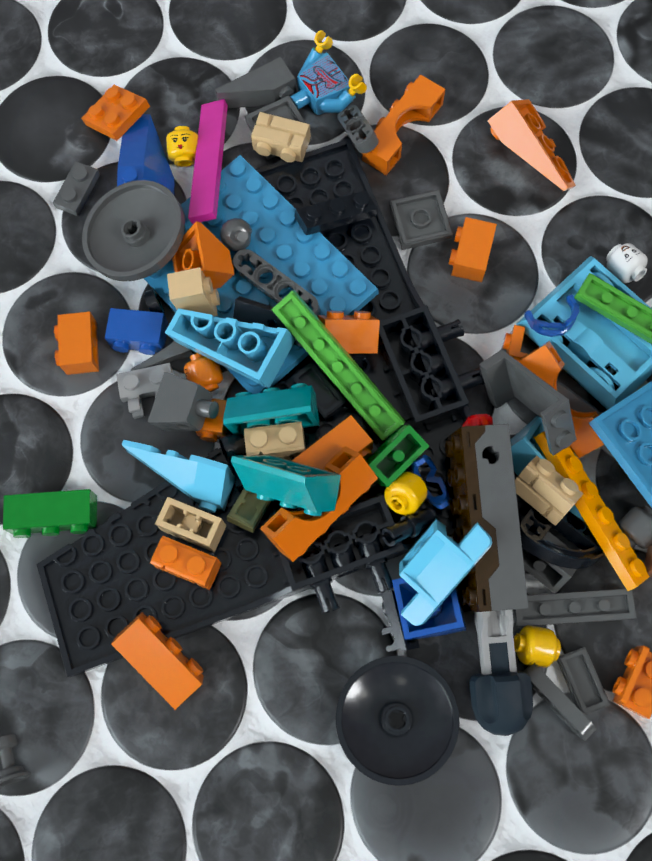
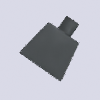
(181, 405)

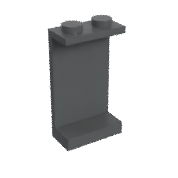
(509, 379)

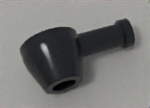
(233, 446)

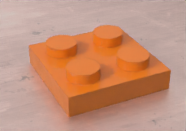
(115, 112)

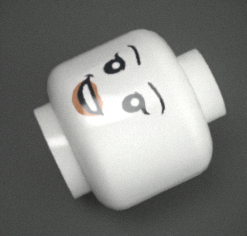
(627, 263)

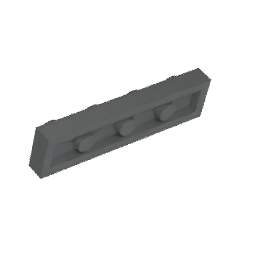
(576, 608)

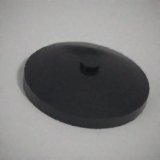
(397, 720)

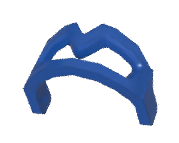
(560, 328)
(439, 501)

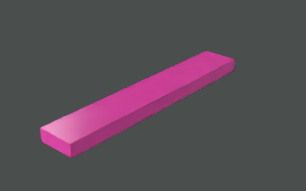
(208, 162)

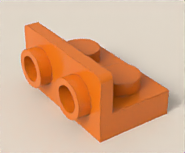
(635, 687)

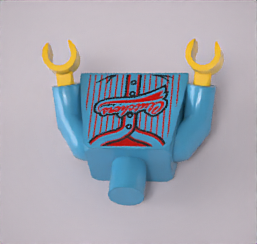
(323, 83)

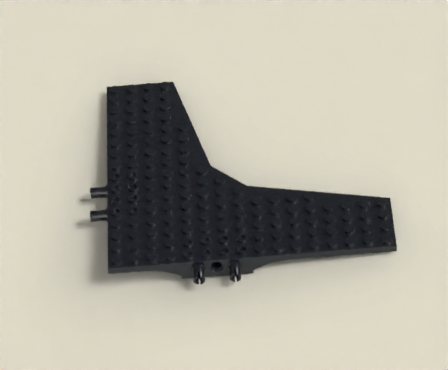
(107, 574)

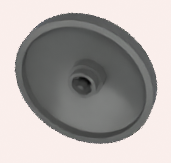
(133, 230)

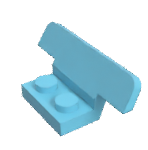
(438, 566)

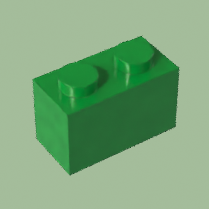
(396, 454)

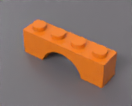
(419, 103)
(546, 365)
(295, 531)

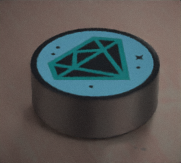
(153, 301)

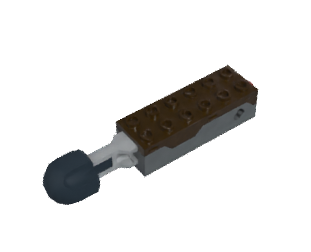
(496, 585)

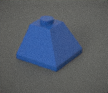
(444, 620)

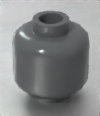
(638, 526)

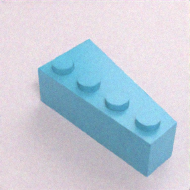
(239, 346)

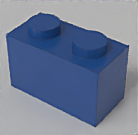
(136, 331)

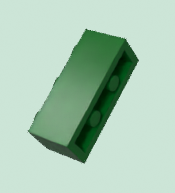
(50, 513)

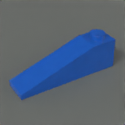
(143, 156)

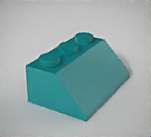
(271, 408)
(288, 482)

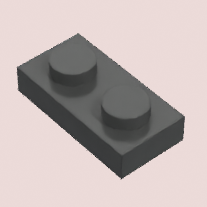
(76, 188)

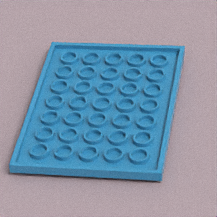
(282, 243)

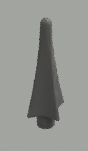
(170, 353)

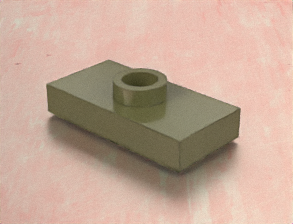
(247, 511)

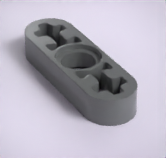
(358, 128)
(560, 703)

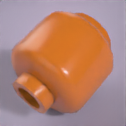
(203, 372)

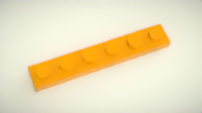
(598, 517)

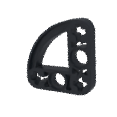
(578, 534)

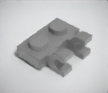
(140, 384)

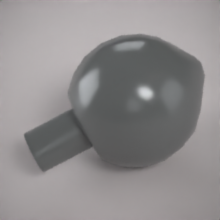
(236, 234)

